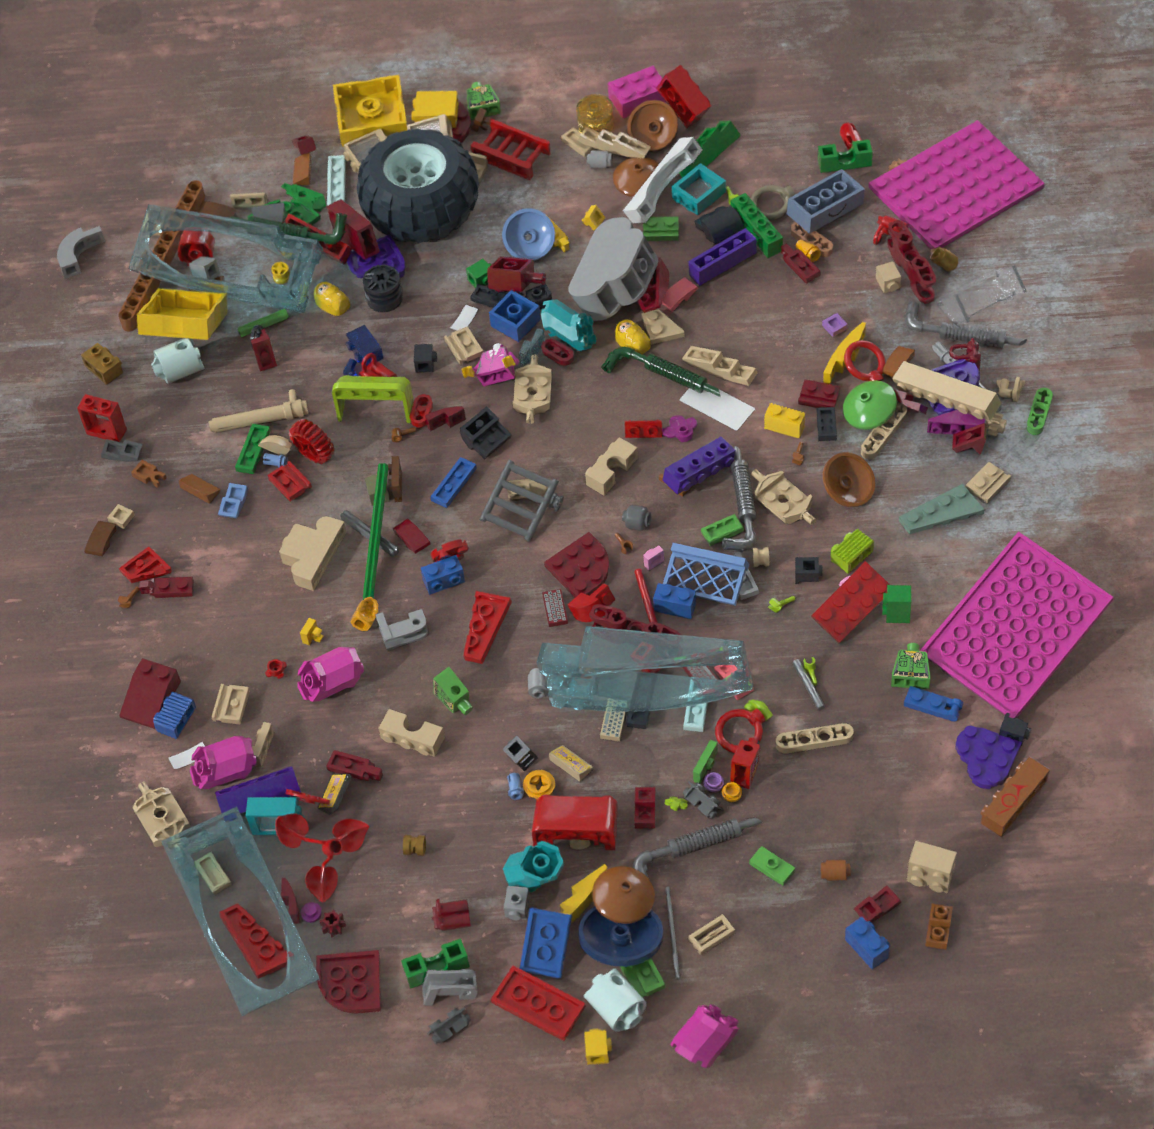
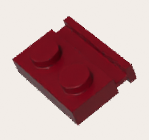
(818, 394)

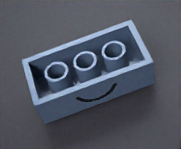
(825, 201)

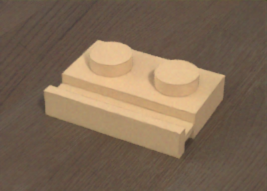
(463, 345)
(988, 482)
(230, 704)

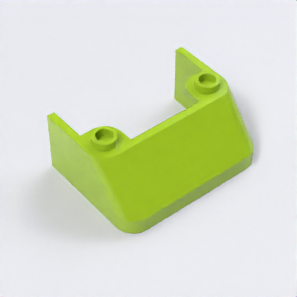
(372, 389)

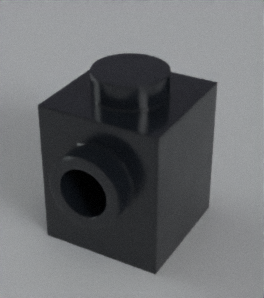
(424, 358)

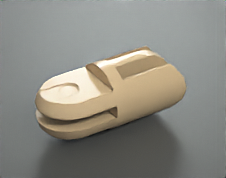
(528, 485)

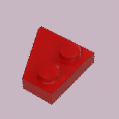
(145, 566)

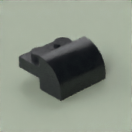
(720, 224)
(484, 433)

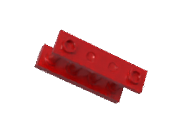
(511, 162)

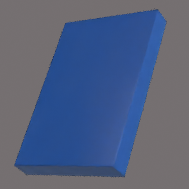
(545, 942)

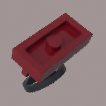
(262, 348)

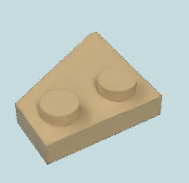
(660, 327)

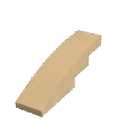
(619, 145)
(717, 365)

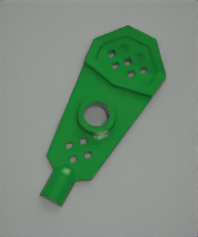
(312, 198)

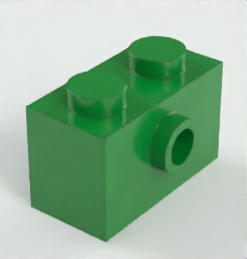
(897, 604)

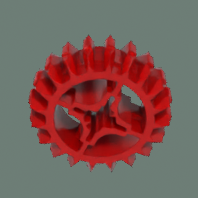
(311, 441)

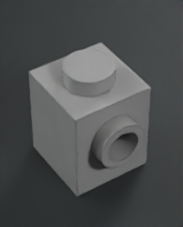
(205, 268)
(516, 902)

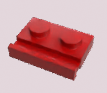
(289, 481)

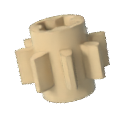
(996, 424)

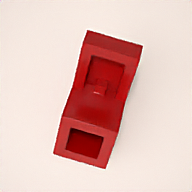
(583, 603)

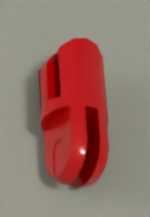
(849, 134)

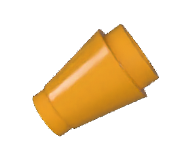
(809, 250)

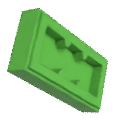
(722, 529)
(705, 762)
(772, 866)

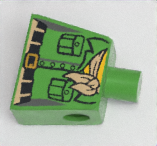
(484, 98)
(911, 668)
(452, 692)

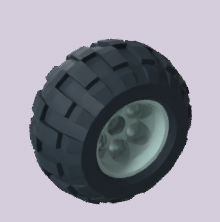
(417, 185)

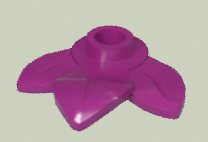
(680, 428)

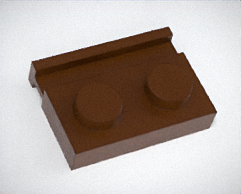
(395, 483)

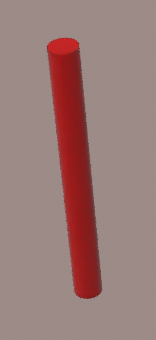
(645, 595)

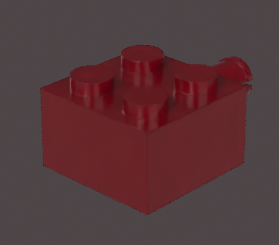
(513, 274)

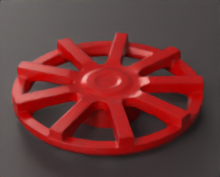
(307, 798)

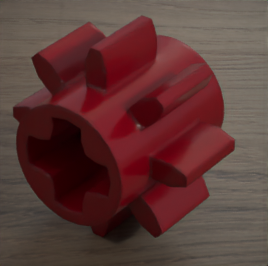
(332, 923)

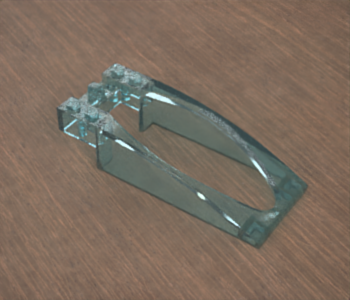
(303, 251)
(614, 686)
(231, 826)

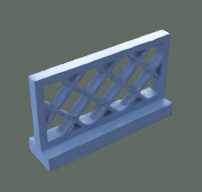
(712, 559)

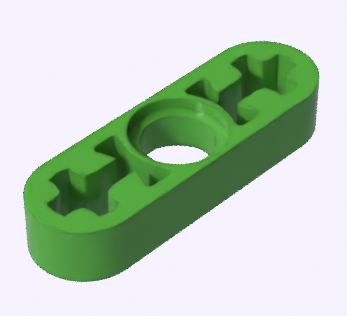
(1037, 404)

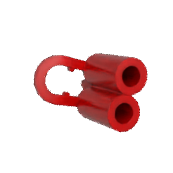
(883, 228)
(375, 368)

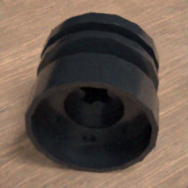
(382, 288)

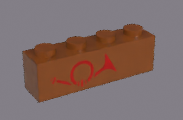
(1015, 796)

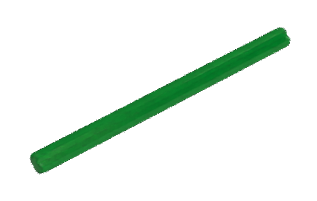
(375, 532)

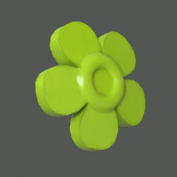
(676, 803)

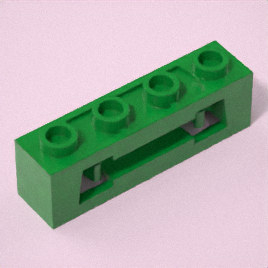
(758, 225)

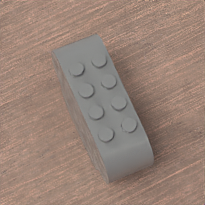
(613, 269)

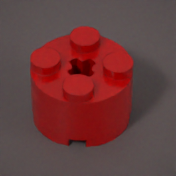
(194, 245)

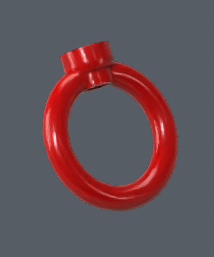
(874, 375)
(754, 717)

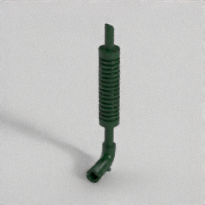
(305, 232)
(661, 367)

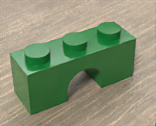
(857, 157)
(450, 958)

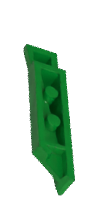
(713, 143)

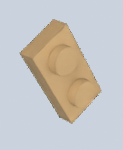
(264, 738)

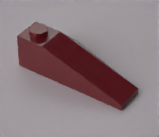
(656, 289)

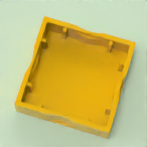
(353, 125)
(182, 314)

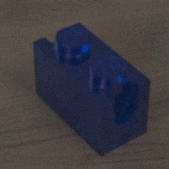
(363, 343)

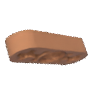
(824, 243)

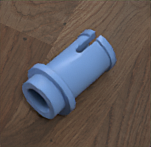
(276, 460)
(516, 791)

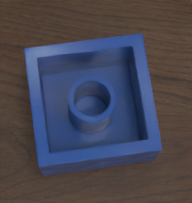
(514, 316)

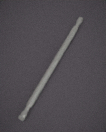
(672, 933)

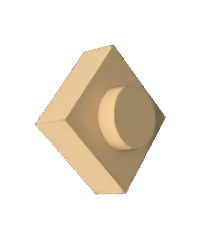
(121, 516)

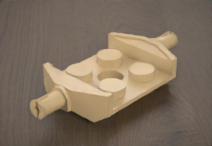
(528, 379)
(775, 487)
(159, 800)

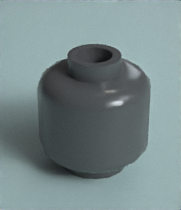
(637, 517)

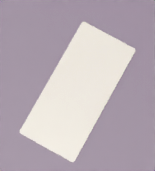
(723, 409)

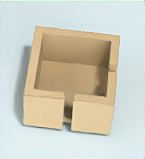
(931, 867)

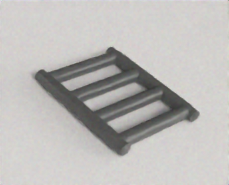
(535, 517)

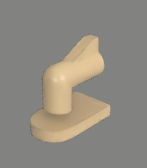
(1004, 392)

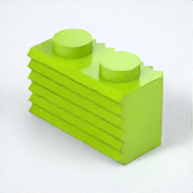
(852, 550)

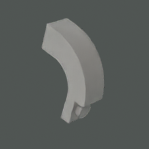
(73, 246)

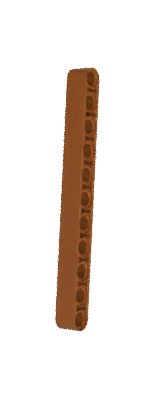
(165, 250)

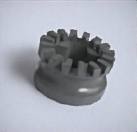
(555, 502)

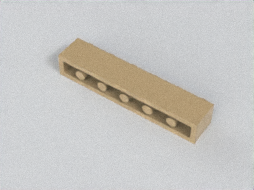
(947, 391)

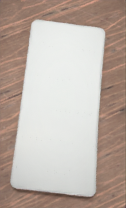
(464, 318)
(183, 758)

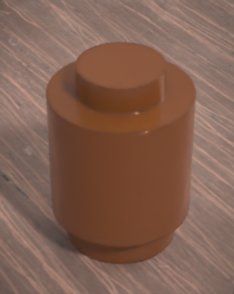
(835, 870)

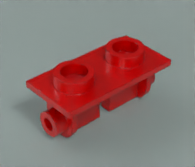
(643, 429)

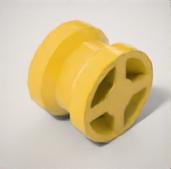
(280, 272)

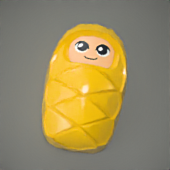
(331, 299)
(631, 335)

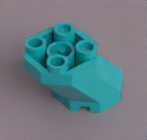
(568, 325)
(533, 866)

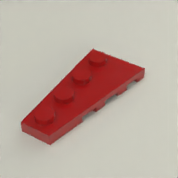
(485, 623)
(254, 942)

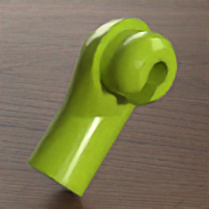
(752, 704)

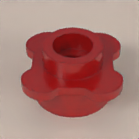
(275, 664)

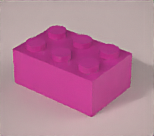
(635, 89)

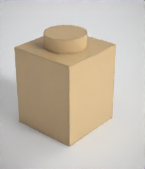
(888, 277)

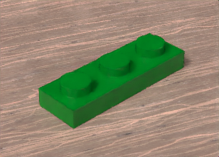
(251, 451)

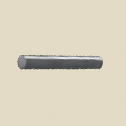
(808, 684)

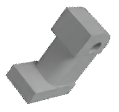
(403, 631)
(443, 983)

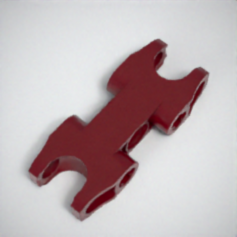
(908, 257)
(617, 619)

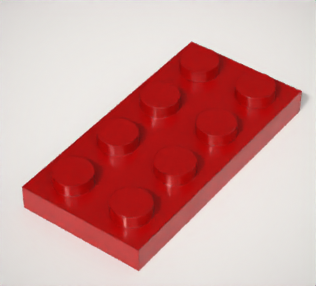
(851, 602)
(538, 1003)

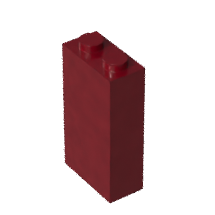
(359, 230)

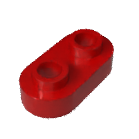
(419, 411)

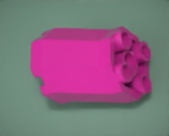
(329, 673)
(222, 762)
(705, 1035)

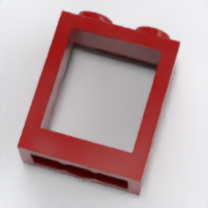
(114, 427)

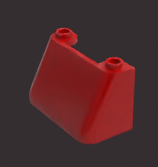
(575, 819)

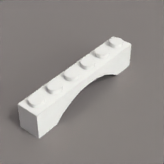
(645, 200)

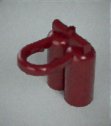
(972, 352)
(451, 915)

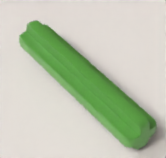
(264, 321)

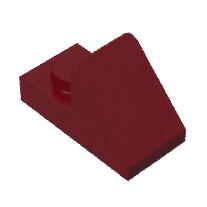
(970, 438)

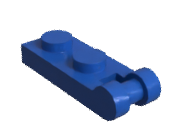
(933, 704)

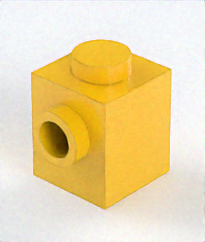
(597, 1046)

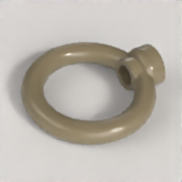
(785, 193)

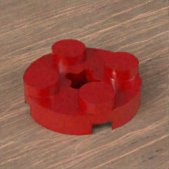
(450, 549)

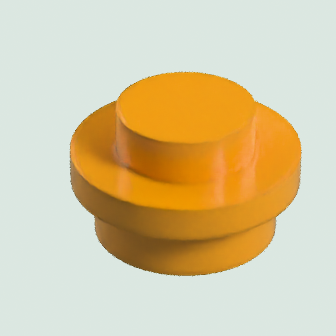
(731, 792)

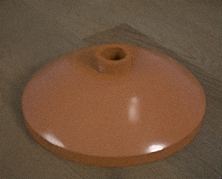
(649, 115)
(632, 174)
(856, 476)
(623, 904)

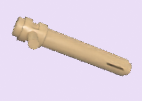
(286, 411)

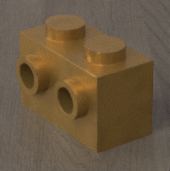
(102, 363)

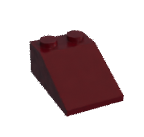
(147, 692)

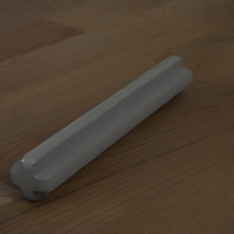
(364, 529)

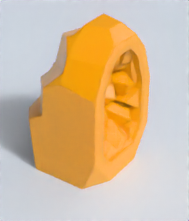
(365, 614)

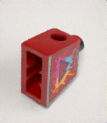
(746, 755)

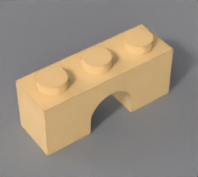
(619, 454)
(425, 740)

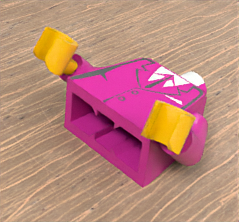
(494, 366)

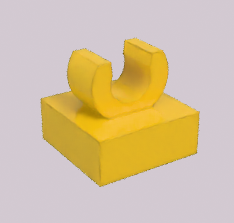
(593, 217)
(311, 632)

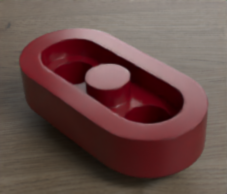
(560, 353)

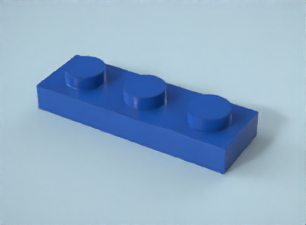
(453, 482)

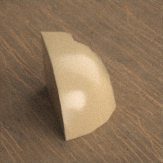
(276, 444)

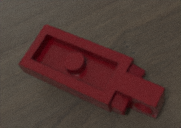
(800, 263)
(168, 587)
(355, 766)

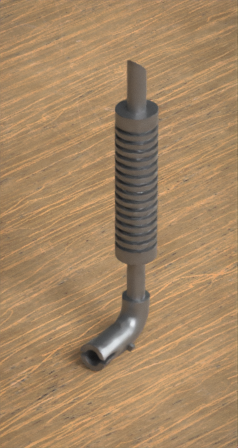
(959, 332)
(744, 503)
(700, 839)

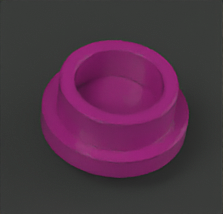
(311, 912)

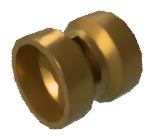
(414, 845)

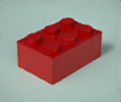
(683, 96)

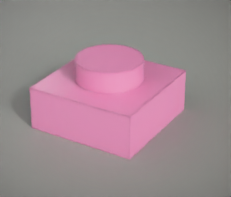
(653, 557)

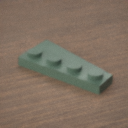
(949, 506)

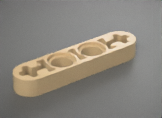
(886, 432)
(813, 735)

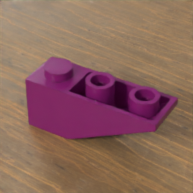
(952, 423)

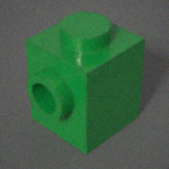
(477, 273)

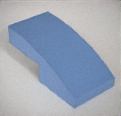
(234, 500)

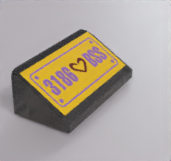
(334, 792)

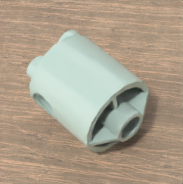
(177, 360)
(616, 1000)

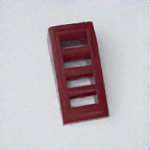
(304, 144)

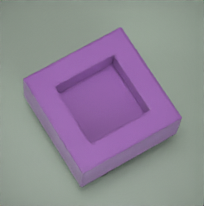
(834, 325)

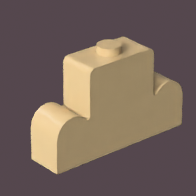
(311, 550)

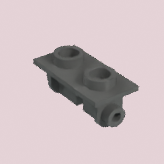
(709, 804)
(441, 1029)

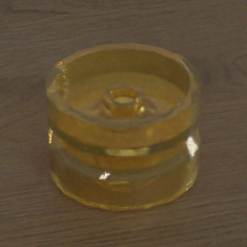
(595, 113)

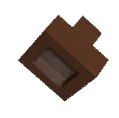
(481, 121)

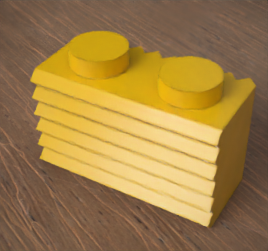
(784, 420)

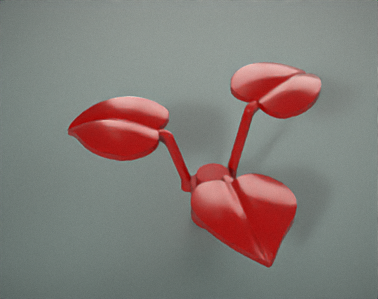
(348, 838)

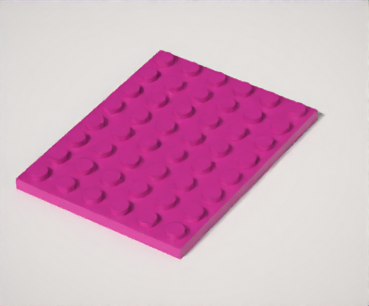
(956, 185)
(1016, 625)

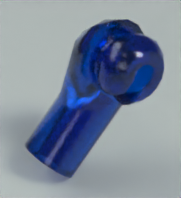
(349, 368)

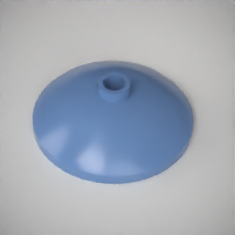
(526, 223)

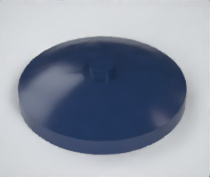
(620, 943)

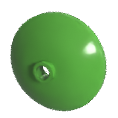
(873, 410)

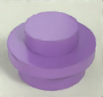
(713, 782)

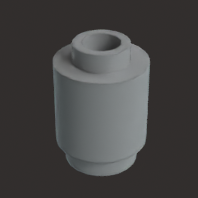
(599, 159)
(537, 684)

